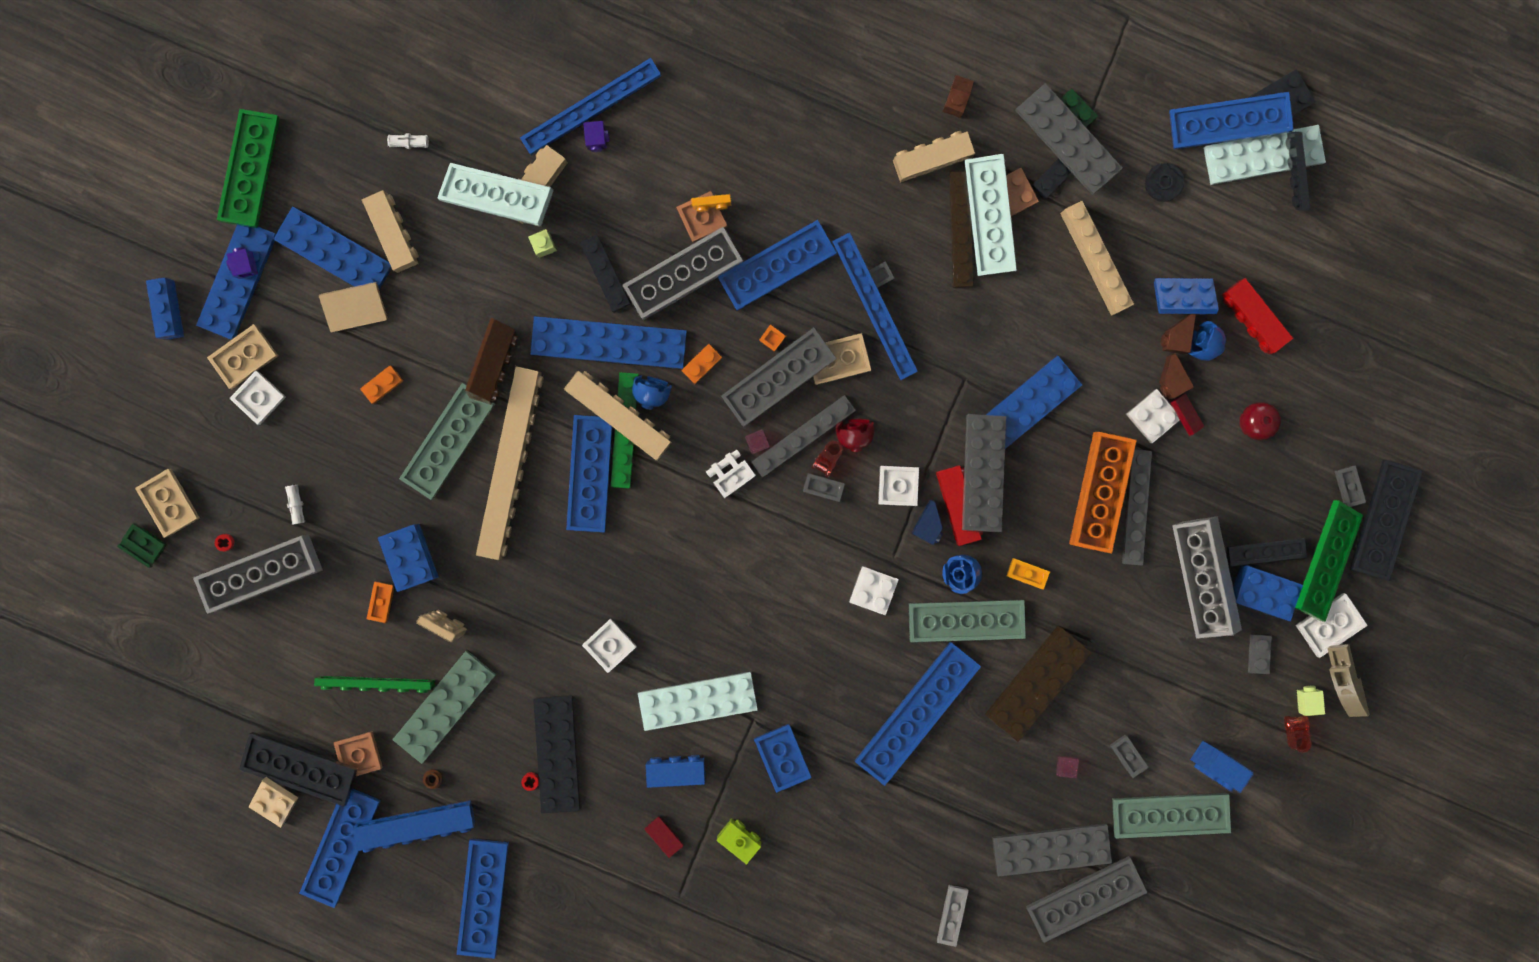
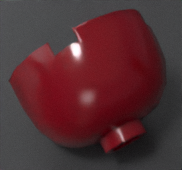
(1260, 421)
(855, 434)

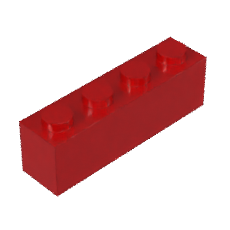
(1256, 316)
(952, 487)

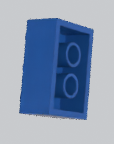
(408, 557)
(1266, 592)
(1220, 767)

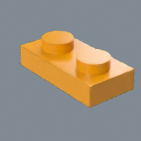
(703, 203)
(1028, 573)

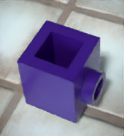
(596, 136)
(241, 263)

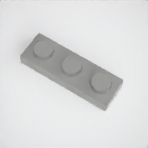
(952, 915)

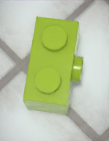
(739, 840)

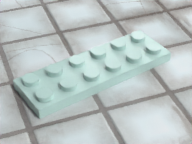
(1259, 155)
(495, 194)
(990, 214)
(697, 701)

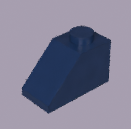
(929, 524)

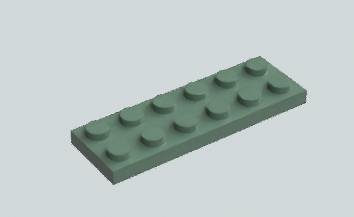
(445, 443)
(967, 620)
(444, 707)
(1171, 815)

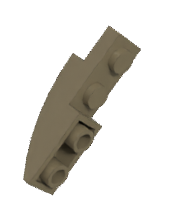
(1345, 681)

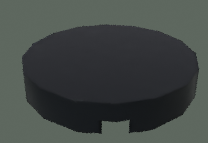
(1164, 182)

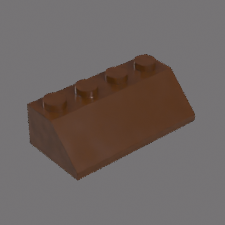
(491, 361)

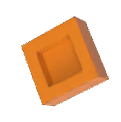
(772, 338)

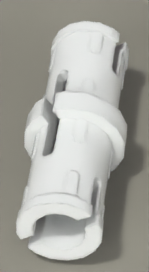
(408, 141)
(295, 504)

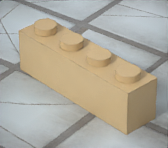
(933, 156)
(544, 168)
(390, 231)

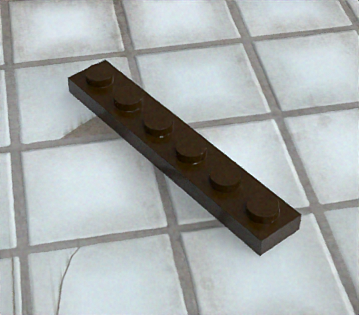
(960, 230)

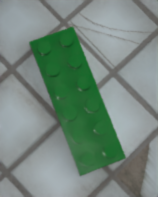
(248, 168)
(1329, 561)

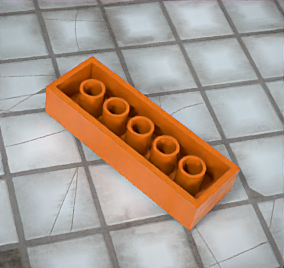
(1102, 492)

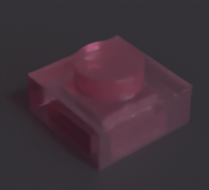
(757, 441)
(1067, 767)

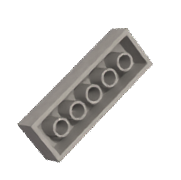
(682, 273)
(257, 574)
(1207, 577)

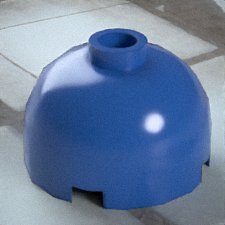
(1208, 342)
(650, 392)
(962, 573)

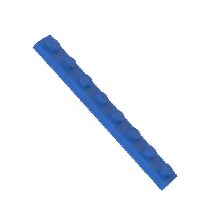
(590, 106)
(874, 306)

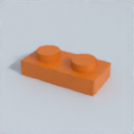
(701, 364)
(381, 384)
(380, 602)

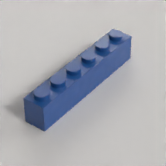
(413, 826)

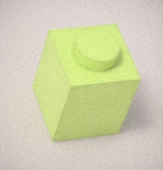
(542, 243)
(1310, 701)

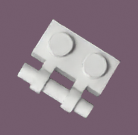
(734, 478)

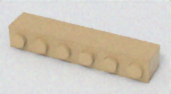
(1096, 258)
(617, 415)

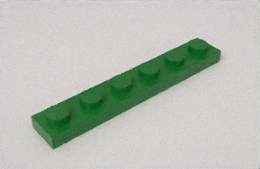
(622, 445)
(367, 683)

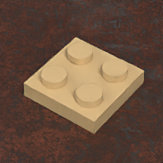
(273, 802)

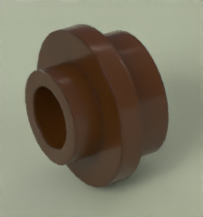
(428, 783)

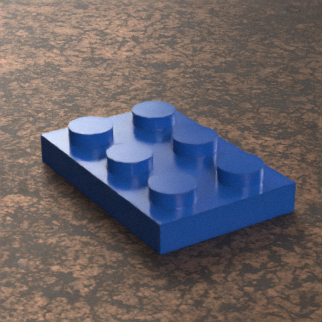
(1185, 296)
(782, 758)

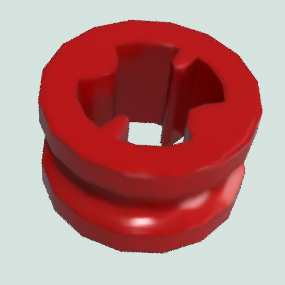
(218, 542)
(535, 784)

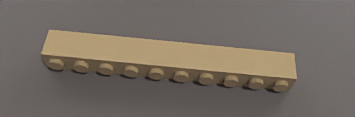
(509, 463)

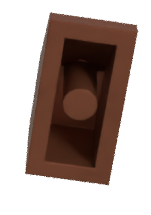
(958, 96)
(1179, 337)
(1174, 378)

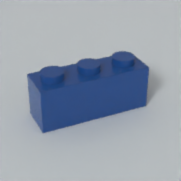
(164, 308)
(675, 771)

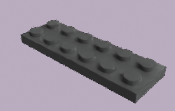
(1068, 139)
(778, 377)
(984, 473)
(1052, 850)
(1086, 899)

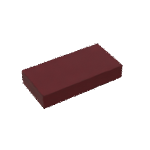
(1187, 414)
(664, 836)

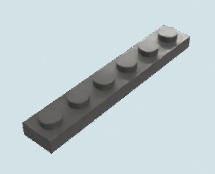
(803, 436)
(1137, 508)

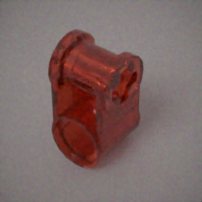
(827, 458)
(1298, 728)

